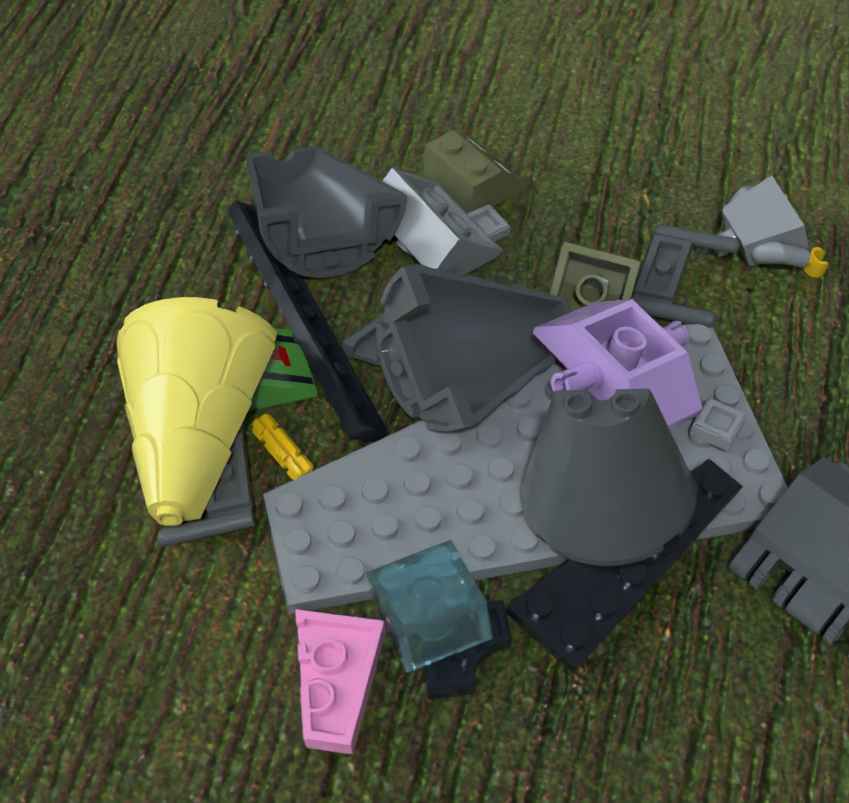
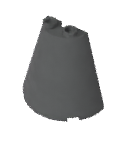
(321, 211)
(607, 479)

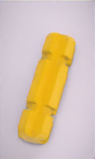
(281, 446)

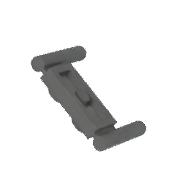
(665, 270)
(229, 505)

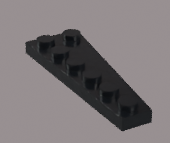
(586, 602)

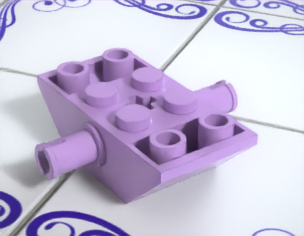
(623, 348)

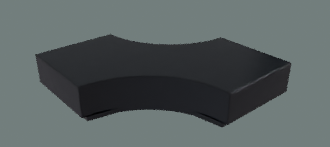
(457, 672)

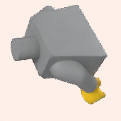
(770, 229)

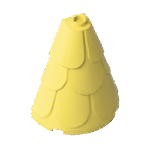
(186, 393)

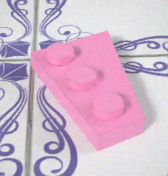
(337, 673)

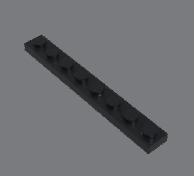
(311, 333)

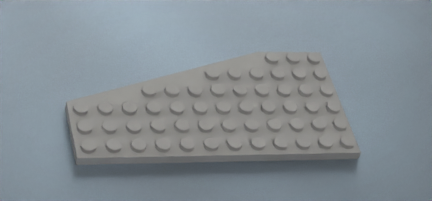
(466, 489)

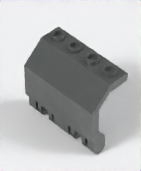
(811, 541)

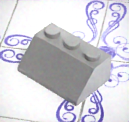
(437, 227)

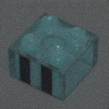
(429, 605)

